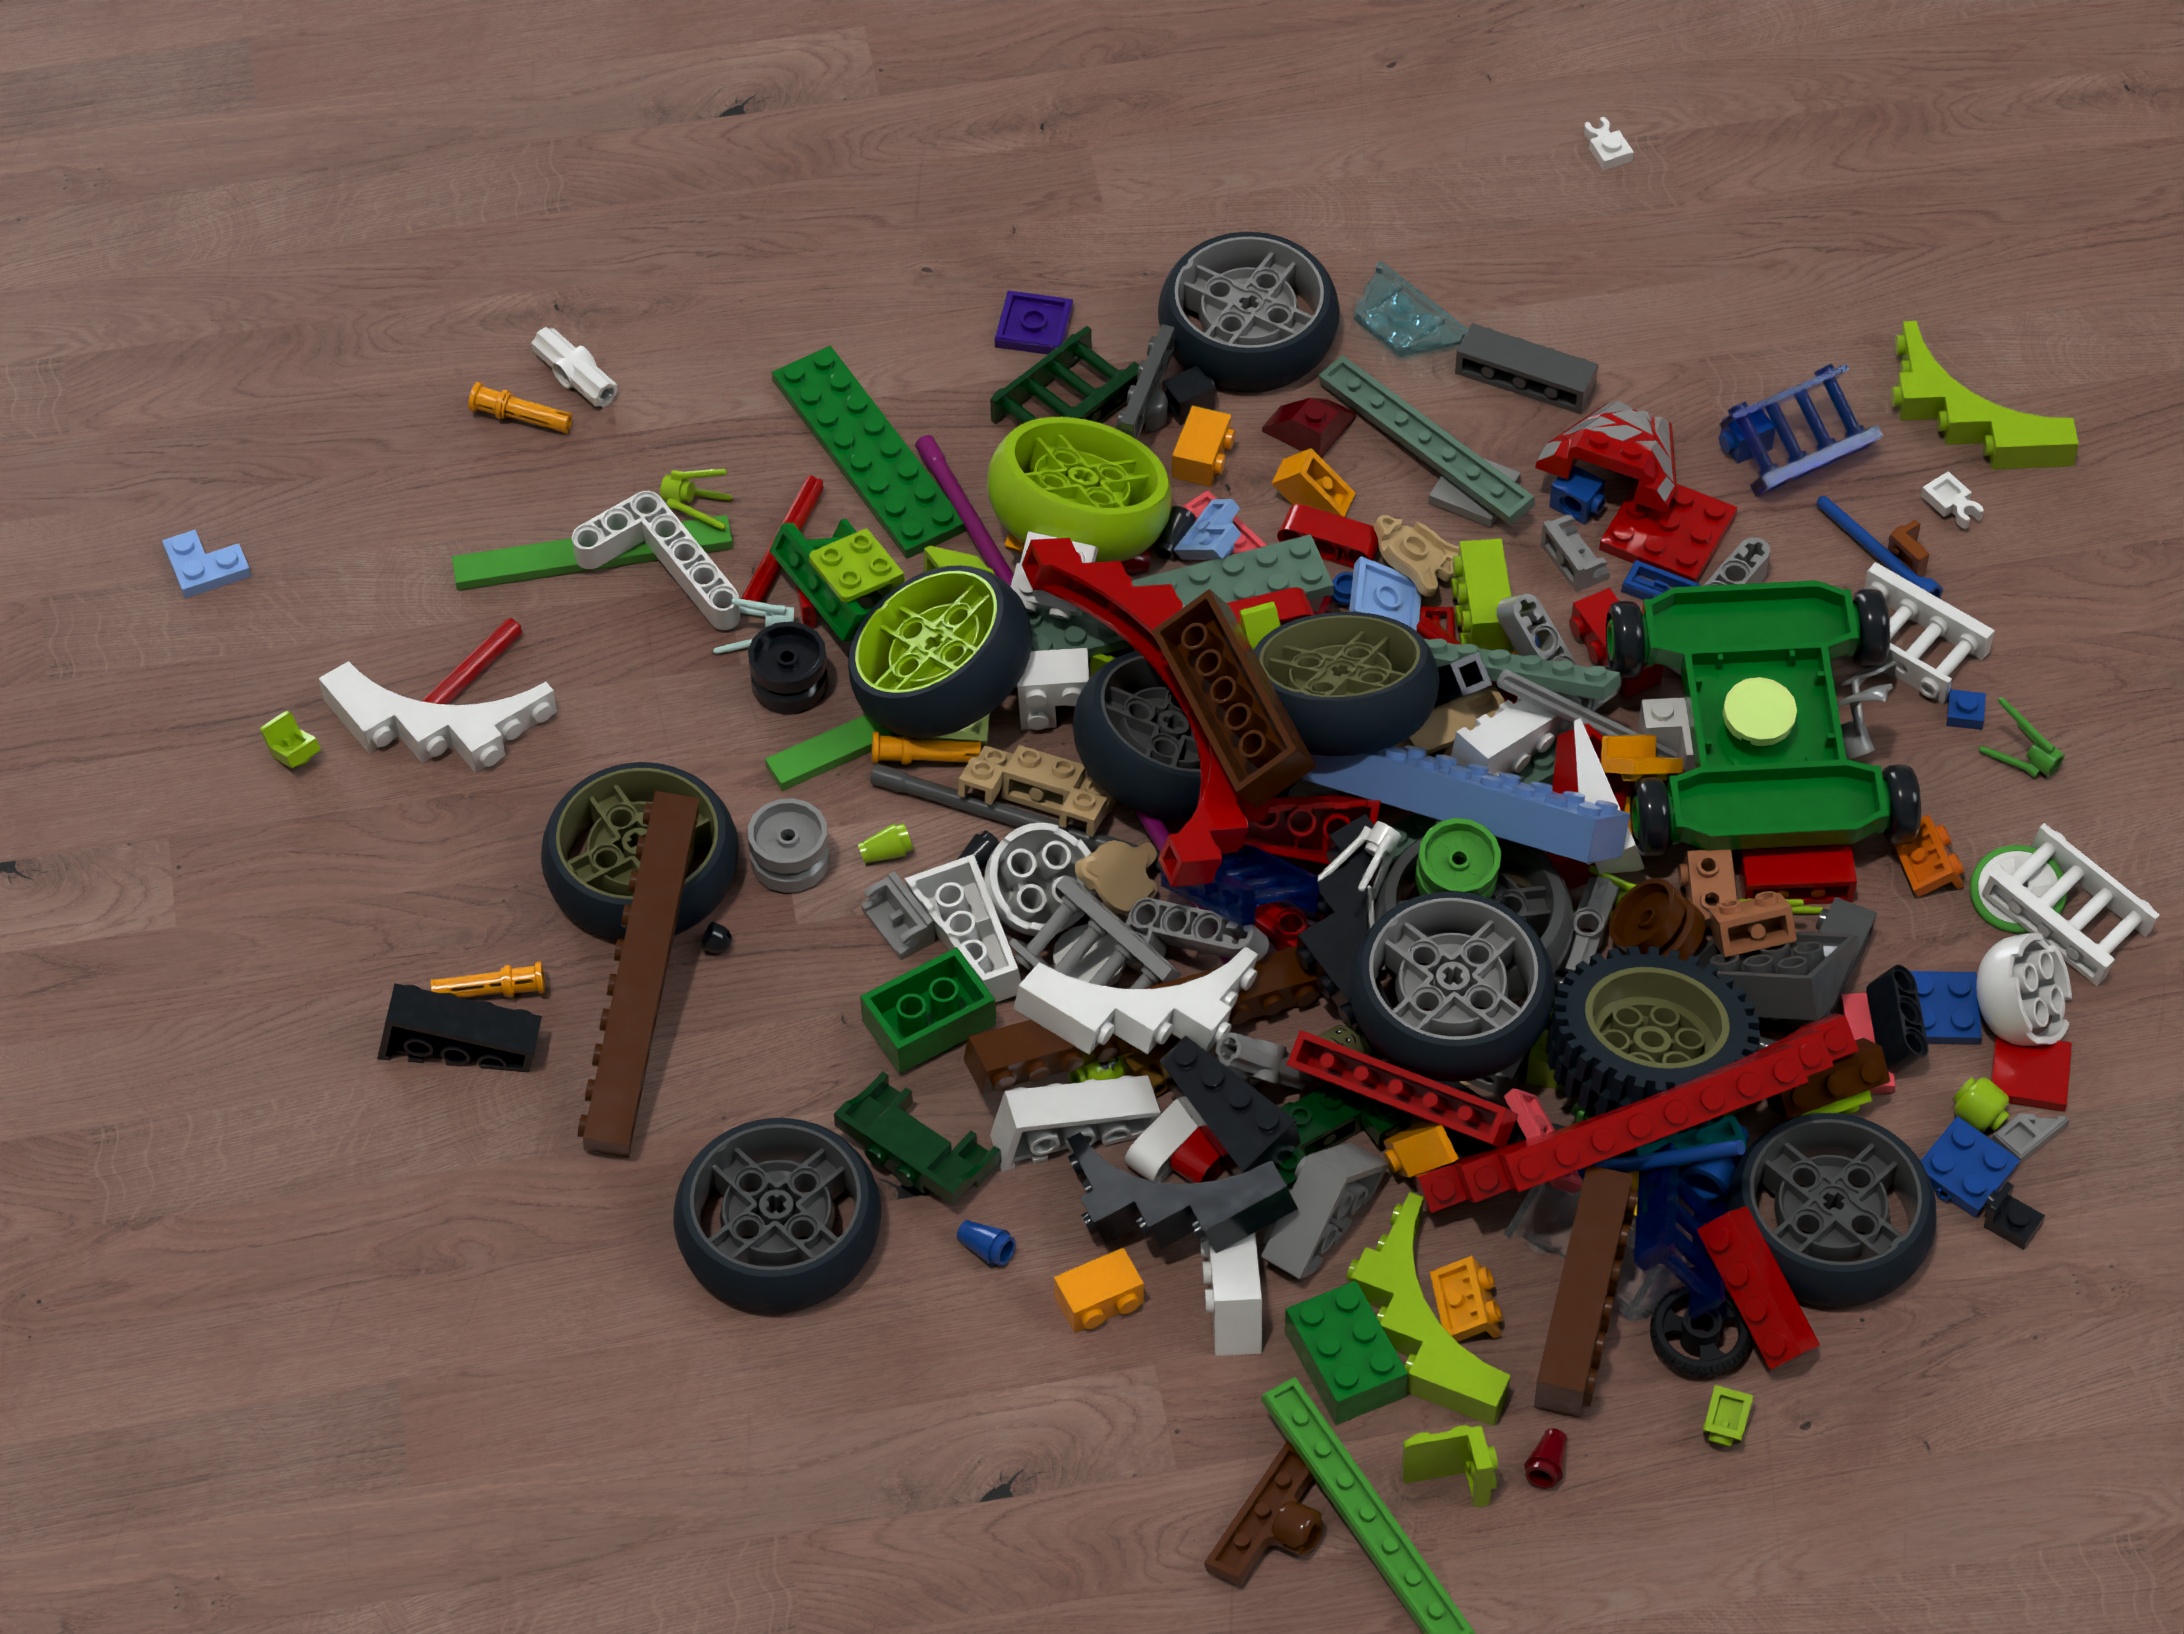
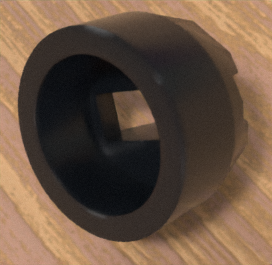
(716, 938)

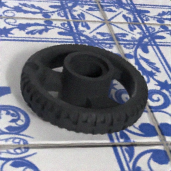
(1697, 1344)

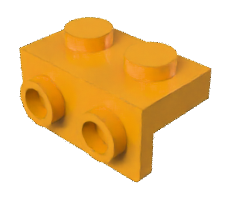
(1636, 756)

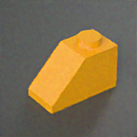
(1313, 483)
(1419, 1149)

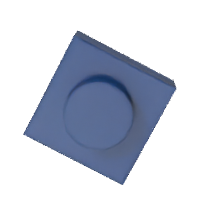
(1965, 709)

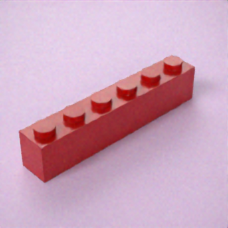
(1402, 1089)

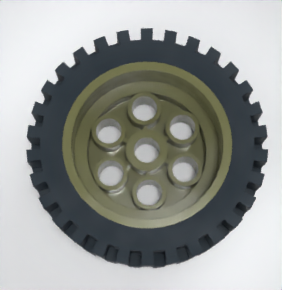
(1644, 1027)

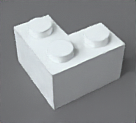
(1051, 681)
(1670, 725)

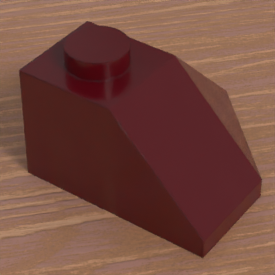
(1309, 424)

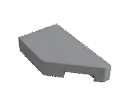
(2028, 1134)

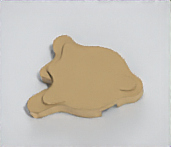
(1416, 552)
(1119, 874)

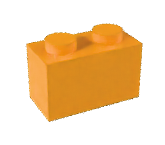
(1202, 446)
(1099, 1290)

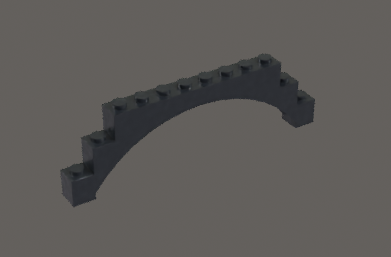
(1332, 945)

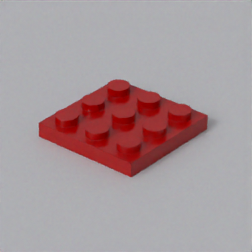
(1673, 541)

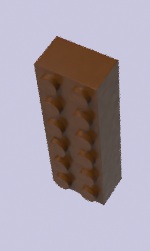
(1233, 699)
(1586, 1292)

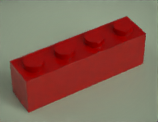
(1758, 1287)

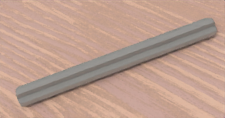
(1567, 709)

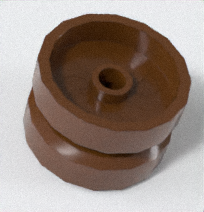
(1657, 917)

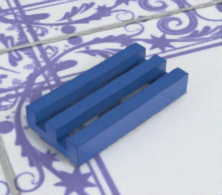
(1646, 589)

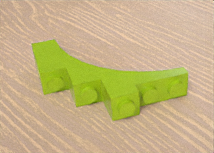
(2006, 435)
(1436, 1363)

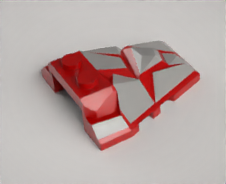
(1621, 442)

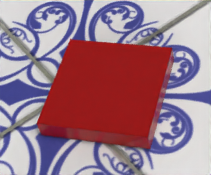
(2033, 1073)

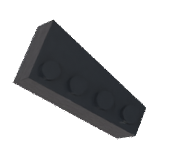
(457, 1030)
(1229, 1111)

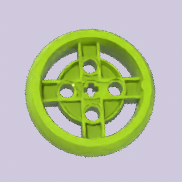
(1080, 484)

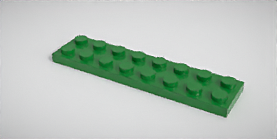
(868, 451)

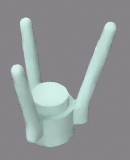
(773, 615)

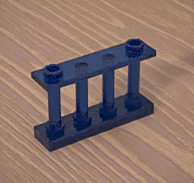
(1799, 461)
(1251, 880)
(1658, 1236)

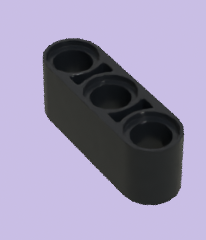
(1897, 1018)

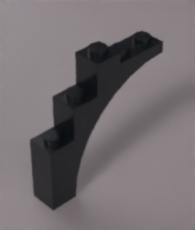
(1216, 1210)

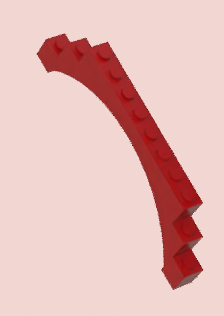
(1133, 612)
(1612, 1133)

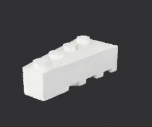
(1510, 736)
(968, 920)
(1043, 1118)
(1234, 1297)

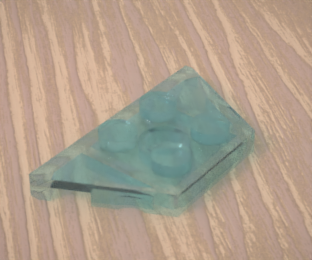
(1405, 316)

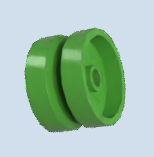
(1458, 858)

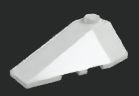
(1595, 786)

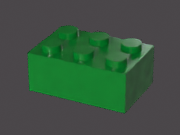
(928, 1010)
(1346, 1352)

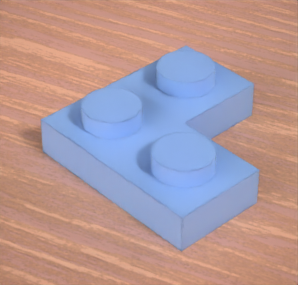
(1212, 533)
(201, 571)

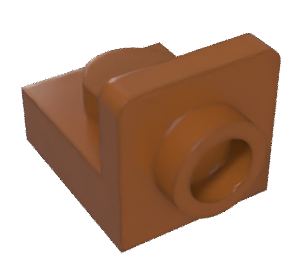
(1906, 548)

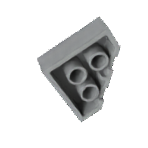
(1326, 1192)

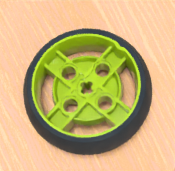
(940, 651)

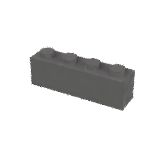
(1526, 368)
(1841, 919)

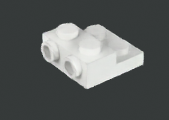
(1038, 598)

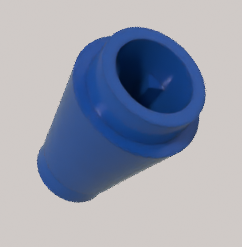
(988, 1242)

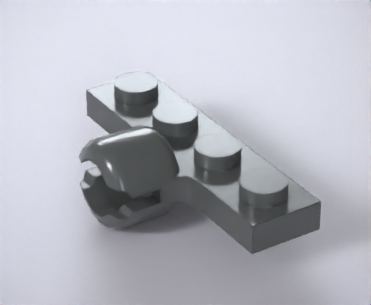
(1146, 400)

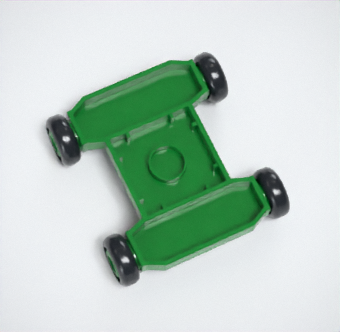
(1769, 793)

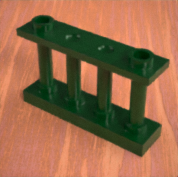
(1099, 402)

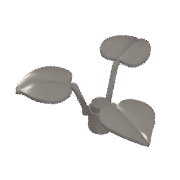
(1854, 732)

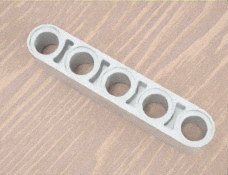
(1155, 1147)

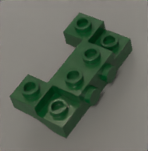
(1333, 1116)
(911, 1148)

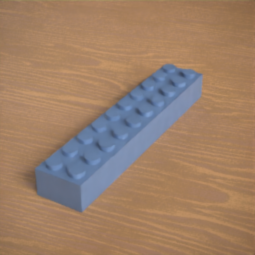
(1501, 803)

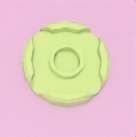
(1759, 711)

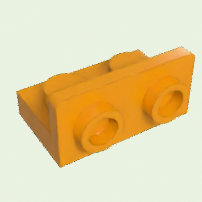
(1466, 1299)

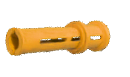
(505, 405)
(907, 749)
(507, 981)

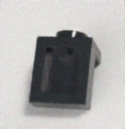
(2011, 1217)

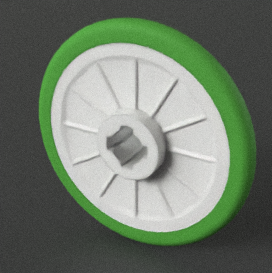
(2010, 859)

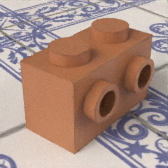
(1708, 879)
(1752, 923)

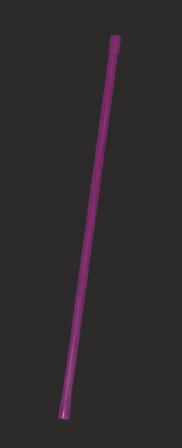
(937, 464)

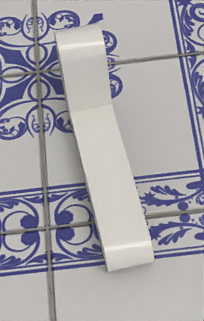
(652, 528)

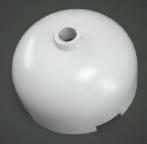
(1036, 857)
(2021, 986)

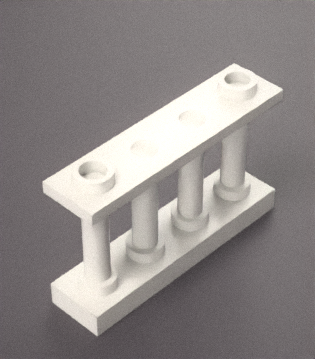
(1939, 620)
(2037, 914)

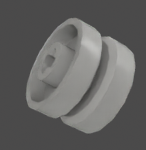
(788, 845)

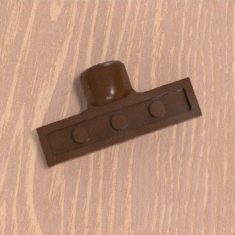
(1269, 1519)

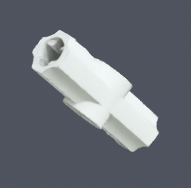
(574, 367)

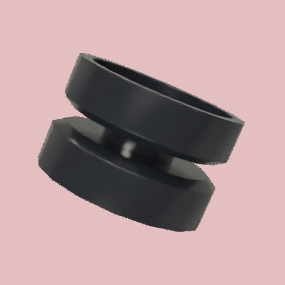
(788, 667)

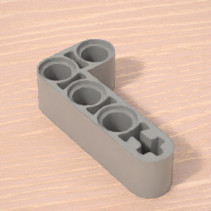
(1745, 564)
(1526, 610)
(1196, 933)

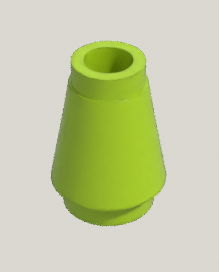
(886, 844)

